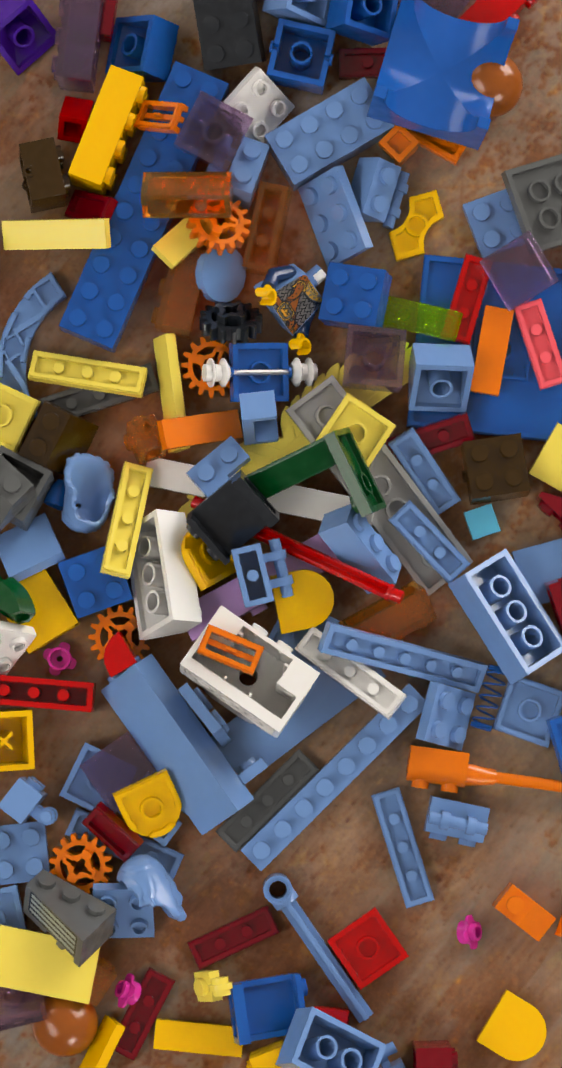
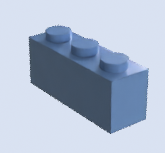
(358, 544)

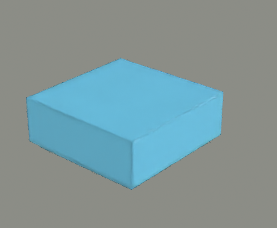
(481, 521)

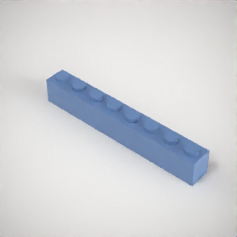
(331, 781)

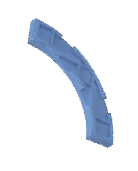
(21, 329)

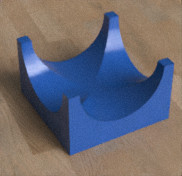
(430, 70)

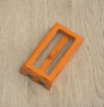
(173, 120)
(206, 640)

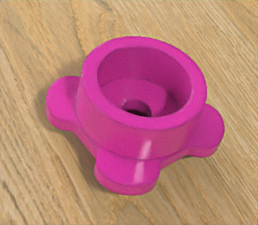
(51, 656)
(469, 932)
(127, 991)

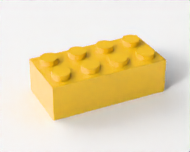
(108, 131)

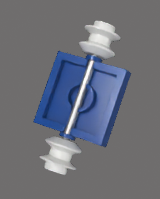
(259, 368)

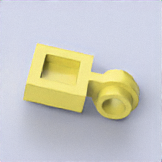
(210, 986)

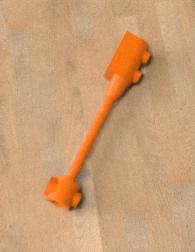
(453, 770)

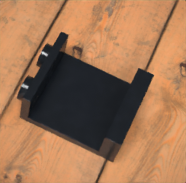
(231, 517)

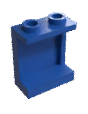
(265, 1006)

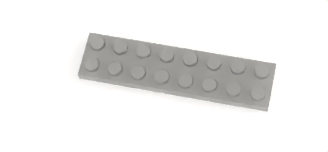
(393, 482)

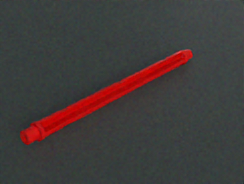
(327, 563)

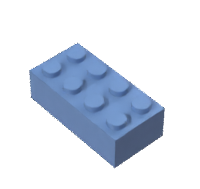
(326, 135)
(507, 616)

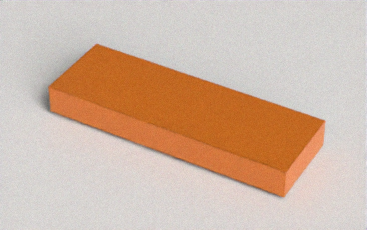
(491, 350)
(199, 429)

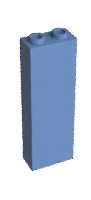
(176, 741)

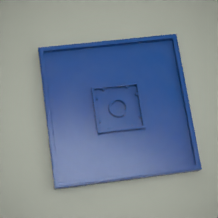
(520, 402)

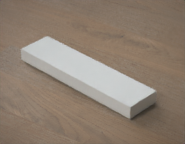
(353, 676)

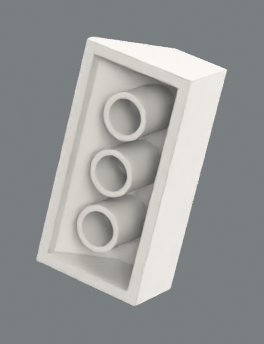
(160, 580)

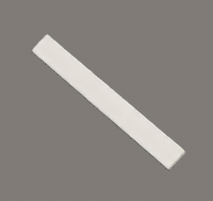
(293, 501)

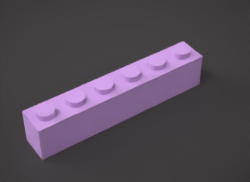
(230, 595)

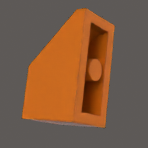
(524, 911)

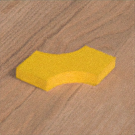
(409, 238)

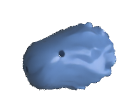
(89, 485)
(152, 885)

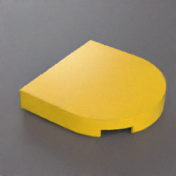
(201, 565)
(308, 606)
(150, 805)
(514, 1029)

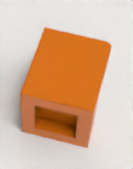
(399, 144)

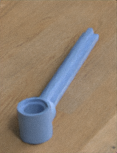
(317, 946)

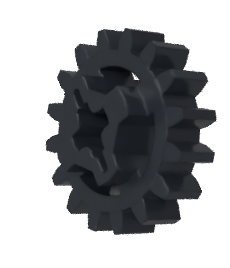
(230, 322)

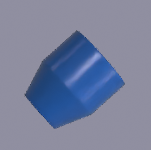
(55, 495)

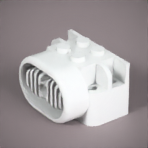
(279, 676)

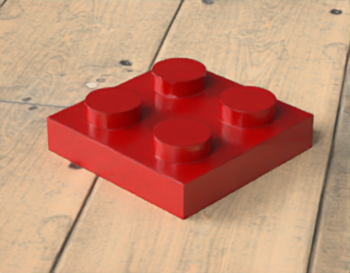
(367, 948)

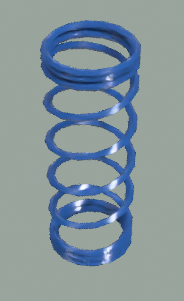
(494, 669)

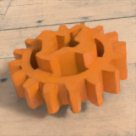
(225, 236)
(198, 360)
(106, 623)
(70, 858)

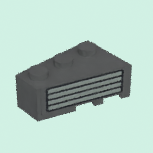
(69, 914)

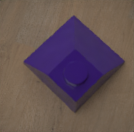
(23, 33)

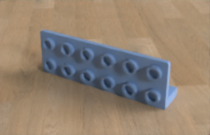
(255, 749)

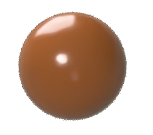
(500, 83)
(68, 1029)

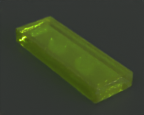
(422, 318)

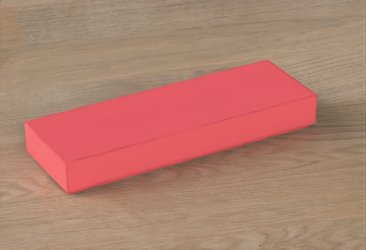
(540, 343)

